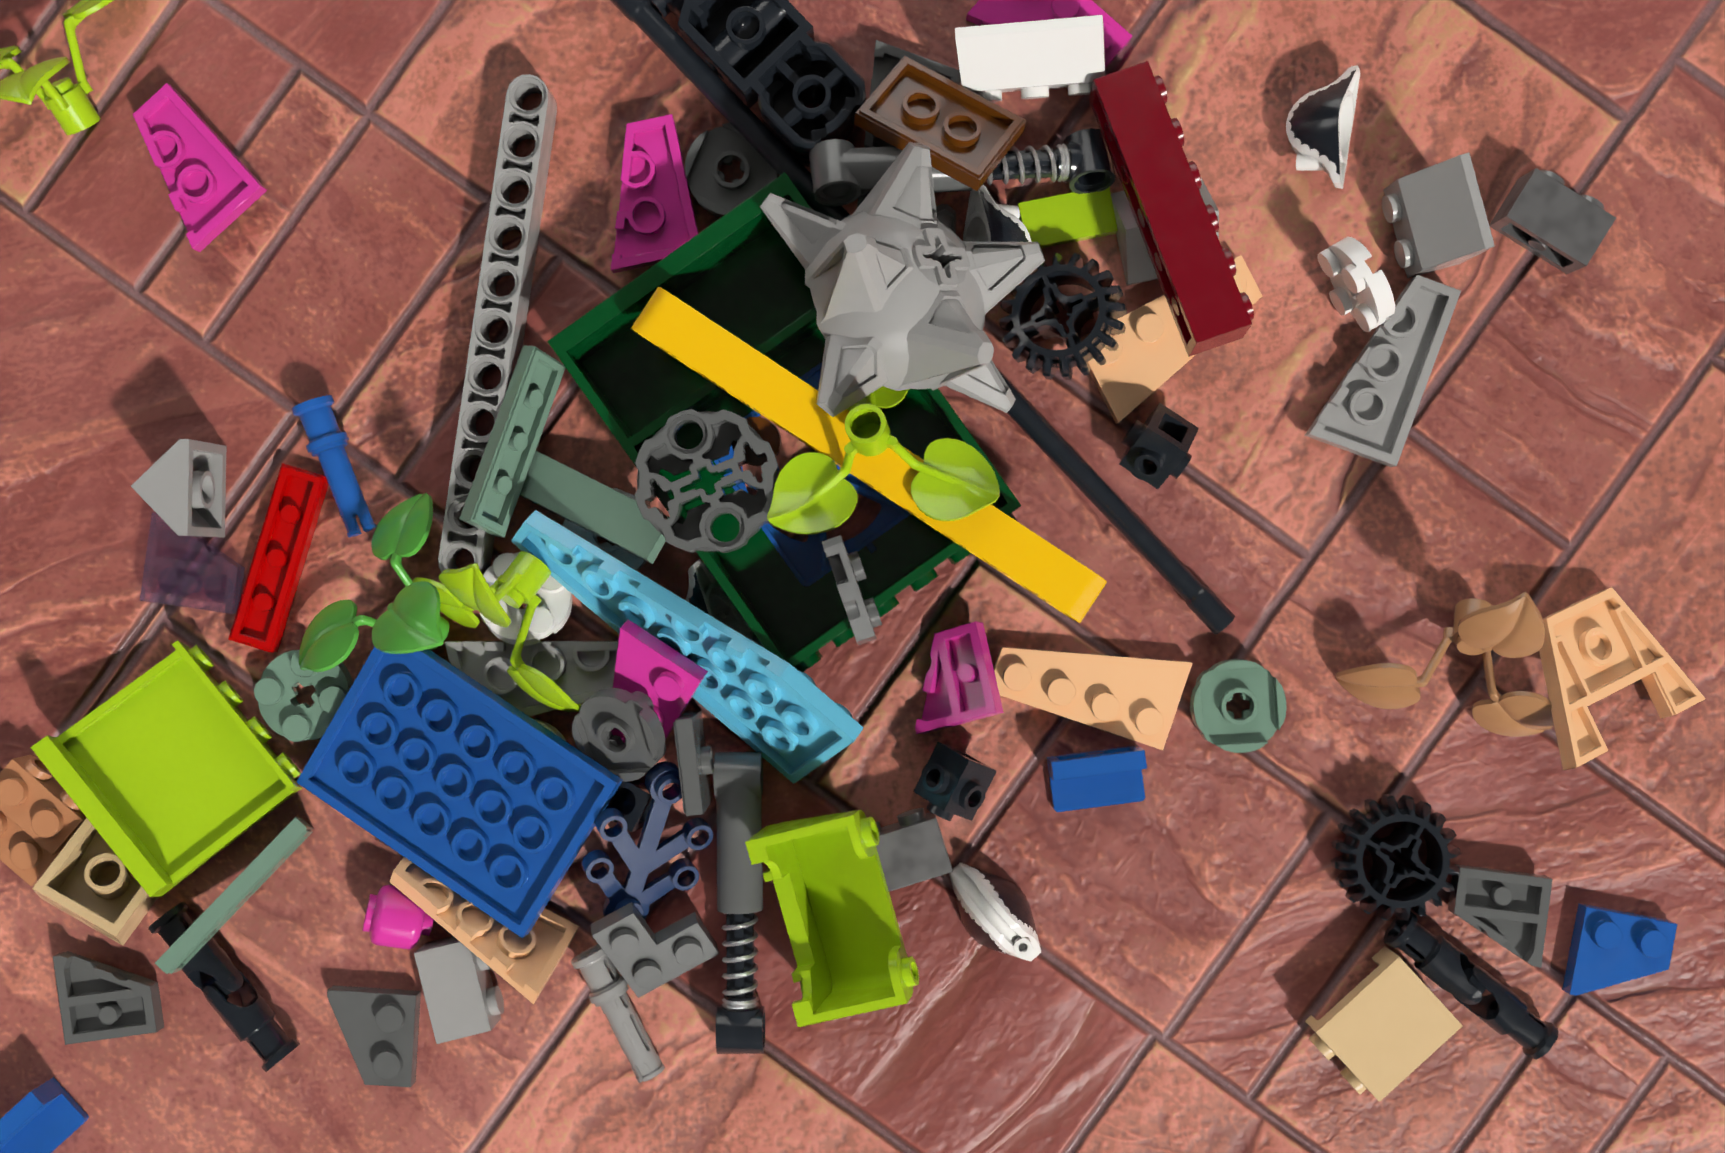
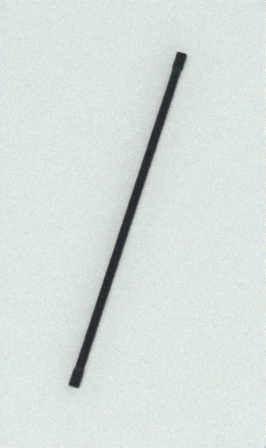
(1196, 595)

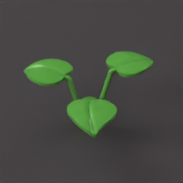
(410, 621)

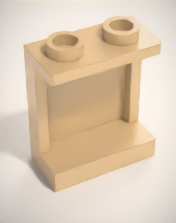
(1384, 1027)

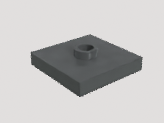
(694, 762)

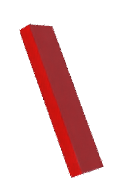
(279, 558)

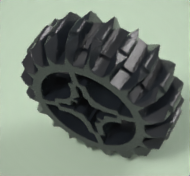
(1079, 310)
(1406, 842)

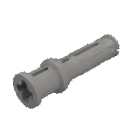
(609, 992)

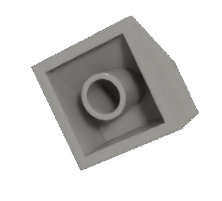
(1437, 217)

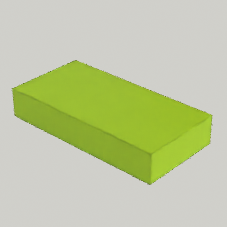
(1069, 217)

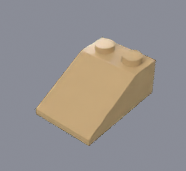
(94, 886)

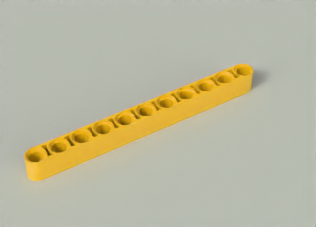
(793, 407)

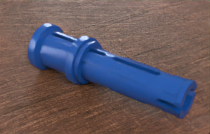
(328, 444)

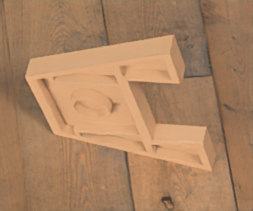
(1594, 653)

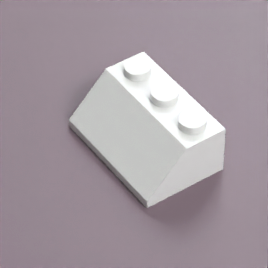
(1031, 57)

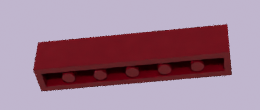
(1170, 208)

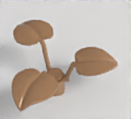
(1508, 629)

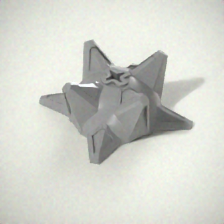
(902, 290)

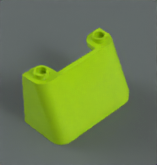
(836, 915)

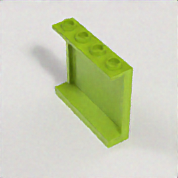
(170, 769)

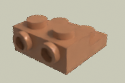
(34, 817)

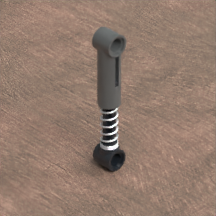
(845, 172)
(739, 896)

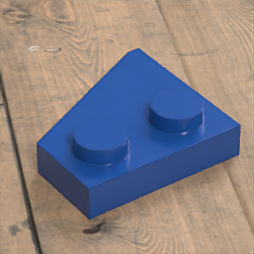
(1615, 948)

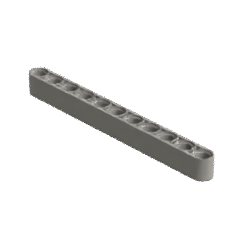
(490, 308)

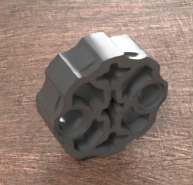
(718, 435)

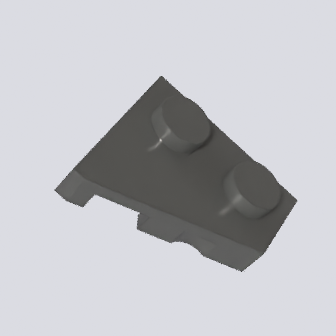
(847, 572)
(1504, 907)
(104, 1000)
(380, 1031)

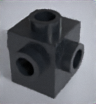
(1158, 446)
(954, 783)

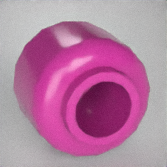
(395, 919)

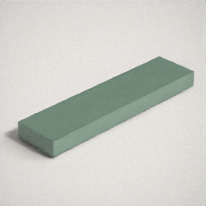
(513, 441)
(591, 506)
(234, 896)

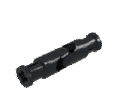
(218, 978)
(1467, 983)

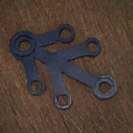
(648, 853)

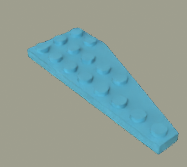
(745, 684)

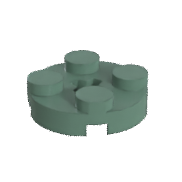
(278, 692)
(1257, 724)

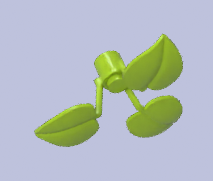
(62, 97)
(816, 497)
(467, 591)

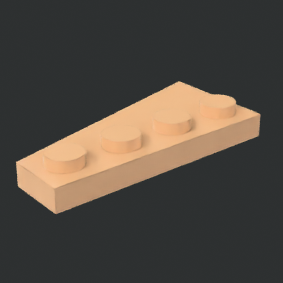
(1149, 351)
(1103, 691)
(520, 961)

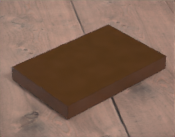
(959, 126)

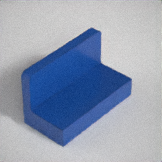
(1097, 778)
(41, 1120)

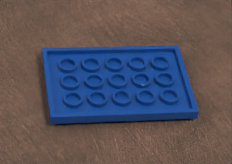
(459, 783)

